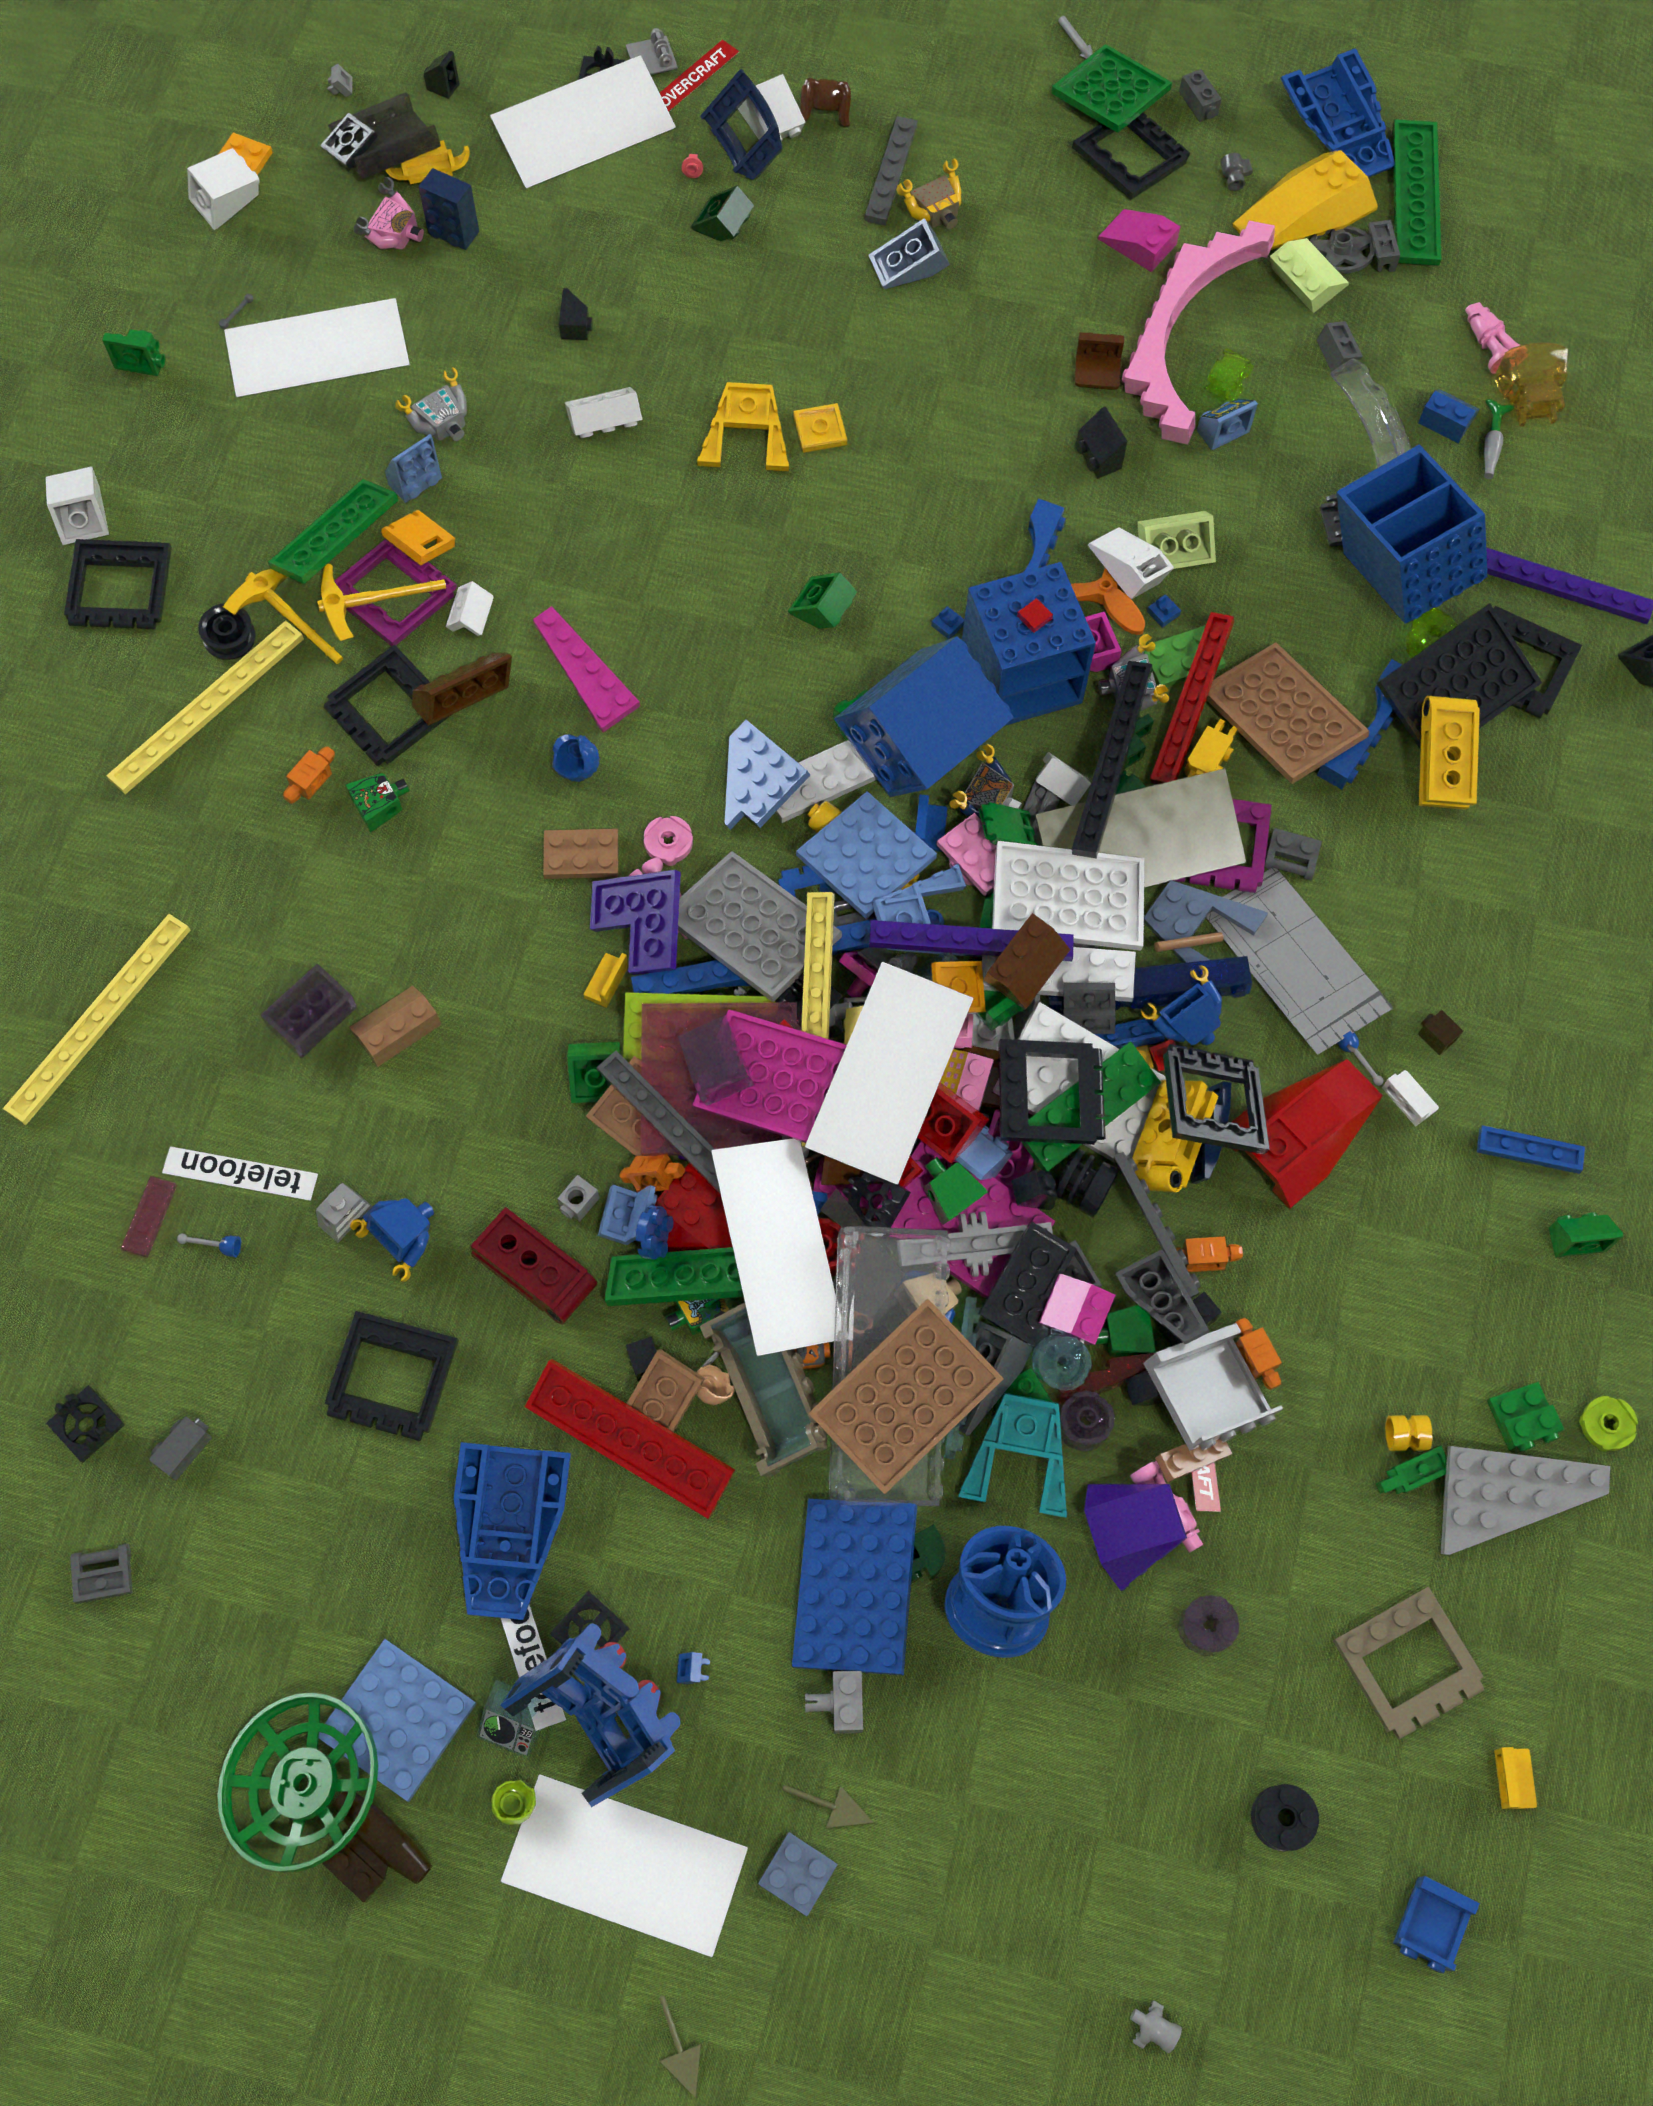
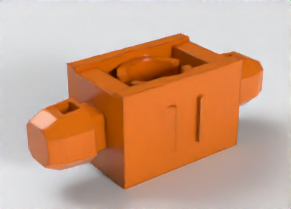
(309, 774)
(653, 1171)
(1209, 1253)
(1259, 1354)

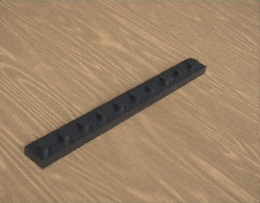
(1112, 760)

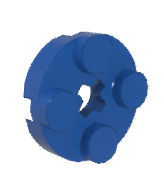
(653, 1232)

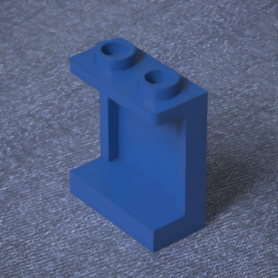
(1434, 1924)

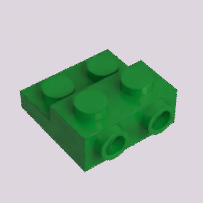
(135, 352)
(1525, 1417)

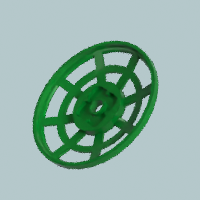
(286, 1778)

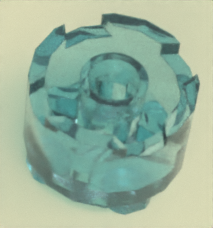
(1075, 1368)

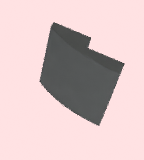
(1091, 1006)

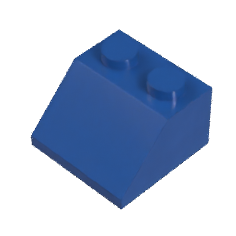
(1448, 415)

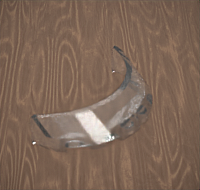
(1374, 410)

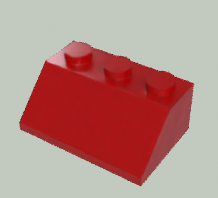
(950, 1124)

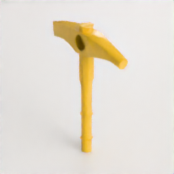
(262, 587)
(335, 603)

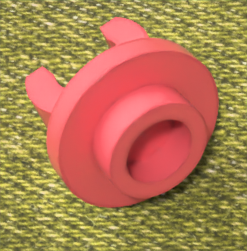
(692, 166)

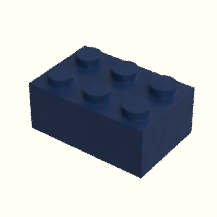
(449, 209)

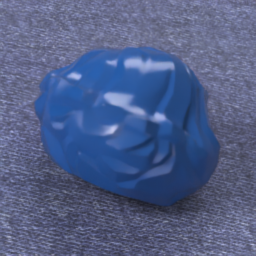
(575, 757)

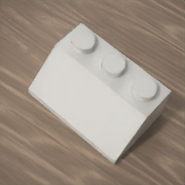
(603, 412)

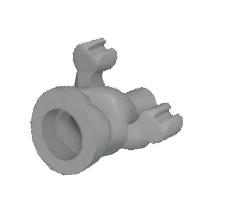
(1155, 2028)

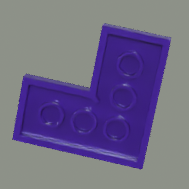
(652, 911)

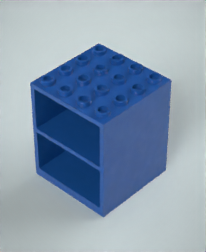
(1413, 533)
(1030, 669)
(924, 717)

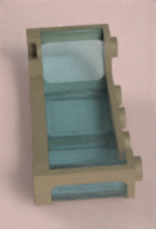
(771, 1392)

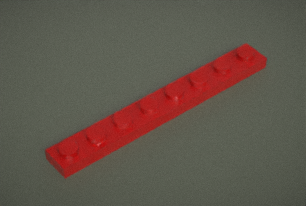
(1192, 698)

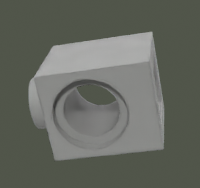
(581, 1188)

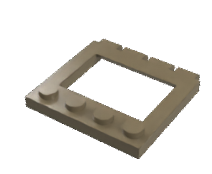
(1386, 1628)

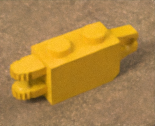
(1211, 750)

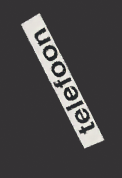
(240, 1173)
(527, 1654)

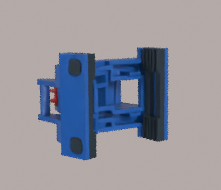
(595, 1704)

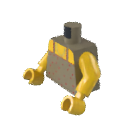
(936, 200)

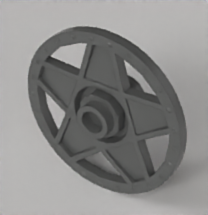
(1345, 248)

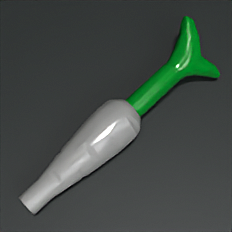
(1494, 439)

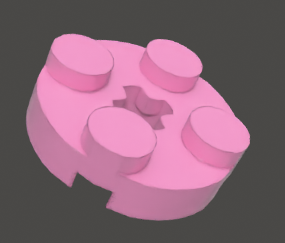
(667, 827)

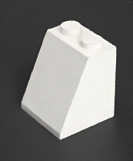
(782, 105)
(221, 186)
(76, 505)

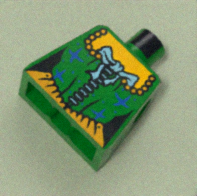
(696, 1313)

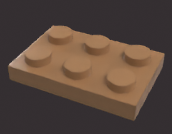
(580, 853)
(666, 1390)

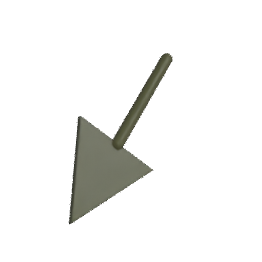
(844, 1811)
(685, 2063)

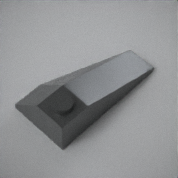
(1162, 1294)
(1007, 1357)

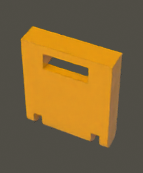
(414, 532)

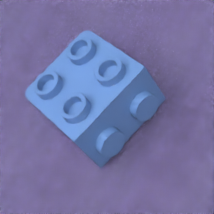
(623, 1212)

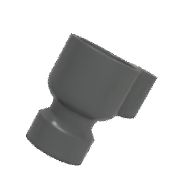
(1235, 169)

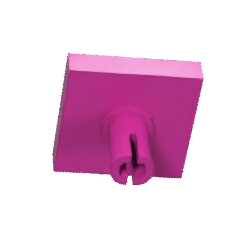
(864, 973)

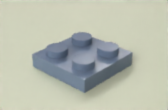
(797, 1874)

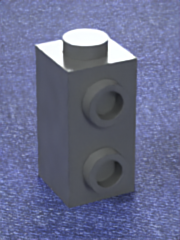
(1200, 95)
(180, 1447)

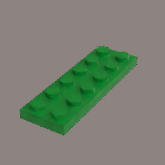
(333, 531)
(1124, 1082)
(673, 1278)

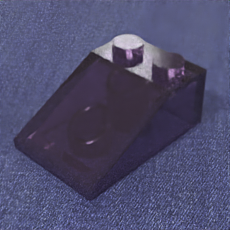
(715, 1061)

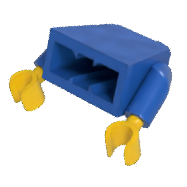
(1192, 1014)
(399, 1229)

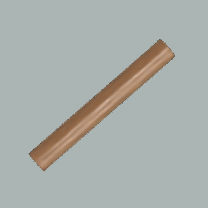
(1188, 941)

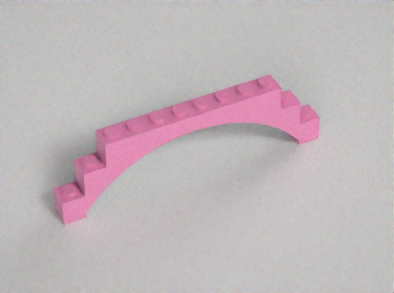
(1191, 272)

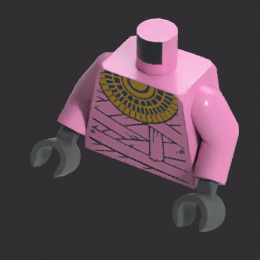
(392, 222)

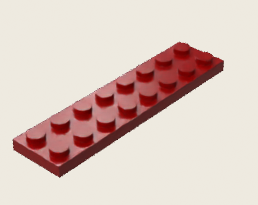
(630, 1438)

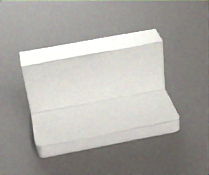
(470, 608)
(1062, 780)
(1410, 1097)

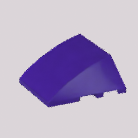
(1132, 1527)

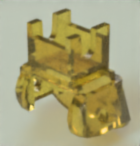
(1540, 374)

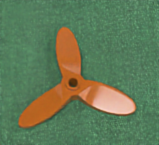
(1115, 602)

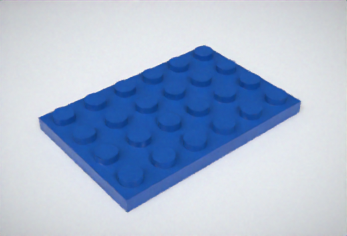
(855, 1587)

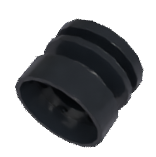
(1086, 1182)

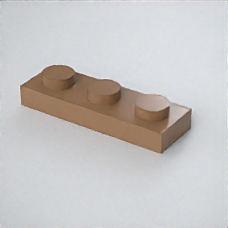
(1181, 1461)

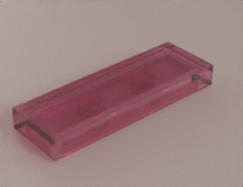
(148, 1217)

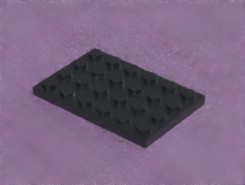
(1468, 662)

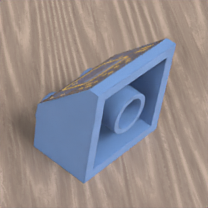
(1227, 422)

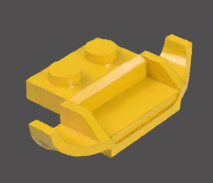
(440, 159)

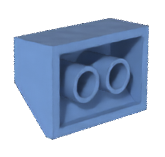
(985, 1155)

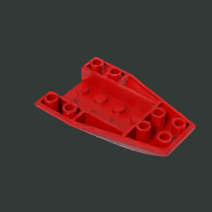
(1312, 1127)

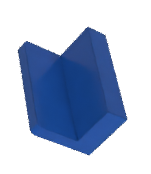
(930, 822)

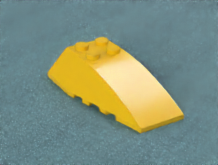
(1314, 199)

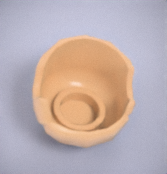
(716, 1386)

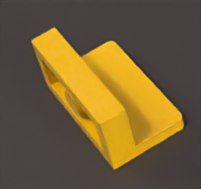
(606, 979)
(1515, 1778)

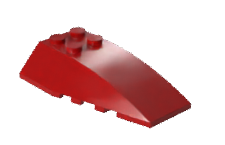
(696, 1214)

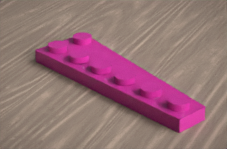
(595, 683)

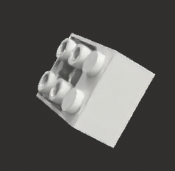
(1131, 561)

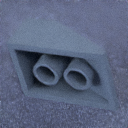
(909, 256)

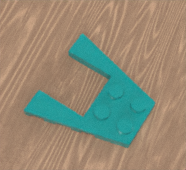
(1026, 1428)

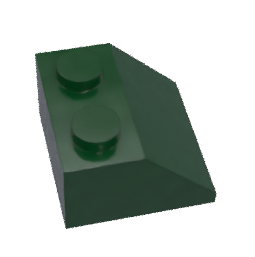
(723, 214)

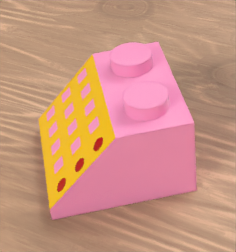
(967, 1076)

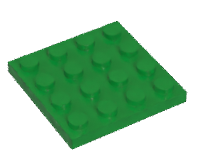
(1111, 88)

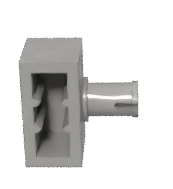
(843, 1702)

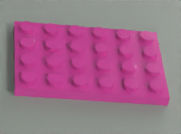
(789, 1077)
(997, 1203)

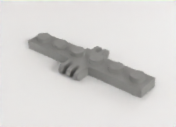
(978, 1244)

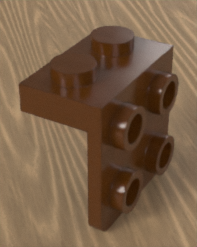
(1098, 360)

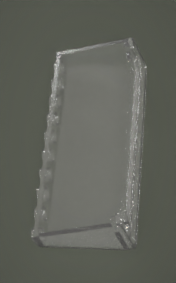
(878, 1285)

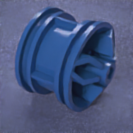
(1004, 1591)

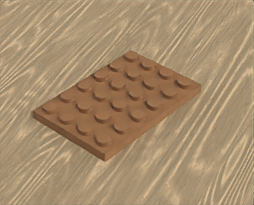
(1285, 713)
(905, 1396)

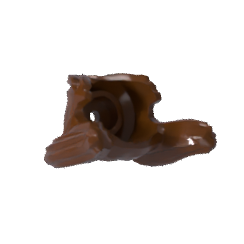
(827, 96)

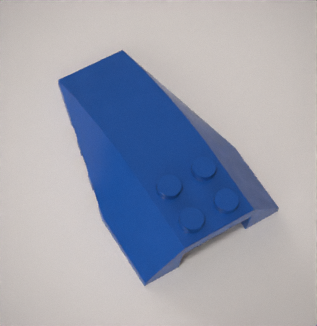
(1343, 111)
(506, 1523)

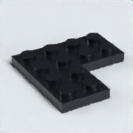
(1026, 1285)

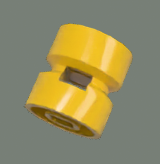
(1410, 1432)

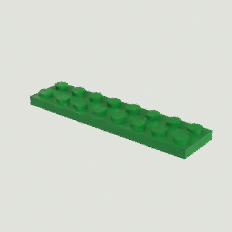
(1416, 192)

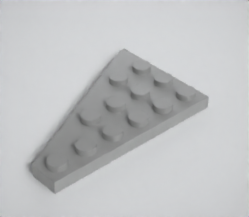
(1505, 1491)

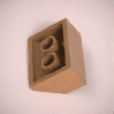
(396, 1025)

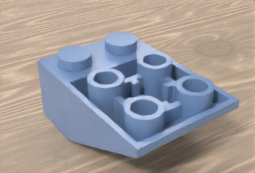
(414, 470)

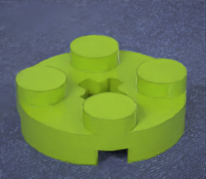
(1604, 1438)

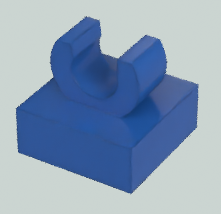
(1163, 611)
(948, 622)
(690, 1668)

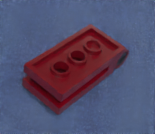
(551, 1284)

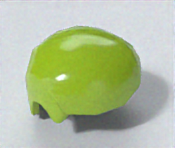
(513, 1802)

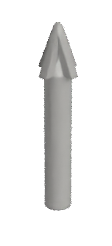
(1086, 51)

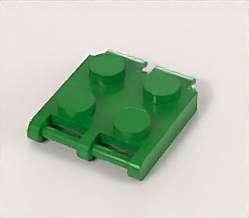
(1006, 824)

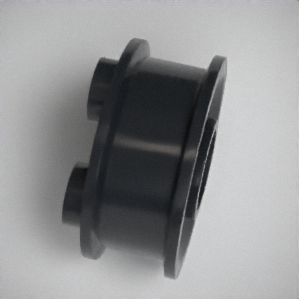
(224, 644)
(1303, 1815)

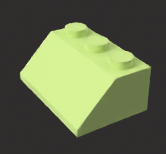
(1307, 273)
(1182, 538)

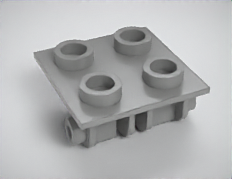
(654, 52)

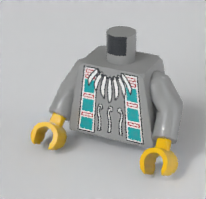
(439, 412)
(1118, 670)

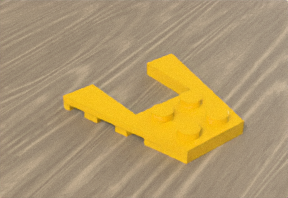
(751, 408)

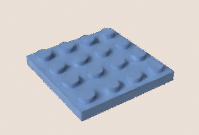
(866, 854)
(409, 1716)

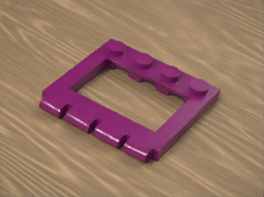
(374, 616)
(1247, 877)

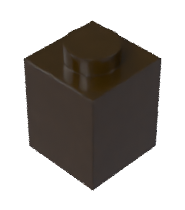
(1439, 1031)

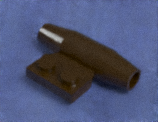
(373, 1849)

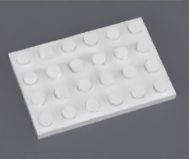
(1072, 893)
(1052, 1076)

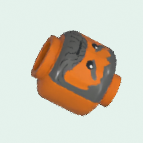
(814, 1355)

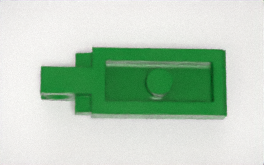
(1415, 1472)

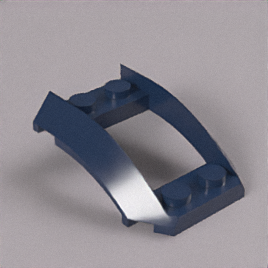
(721, 110)

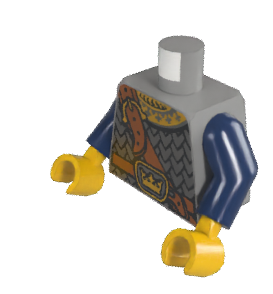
(988, 785)

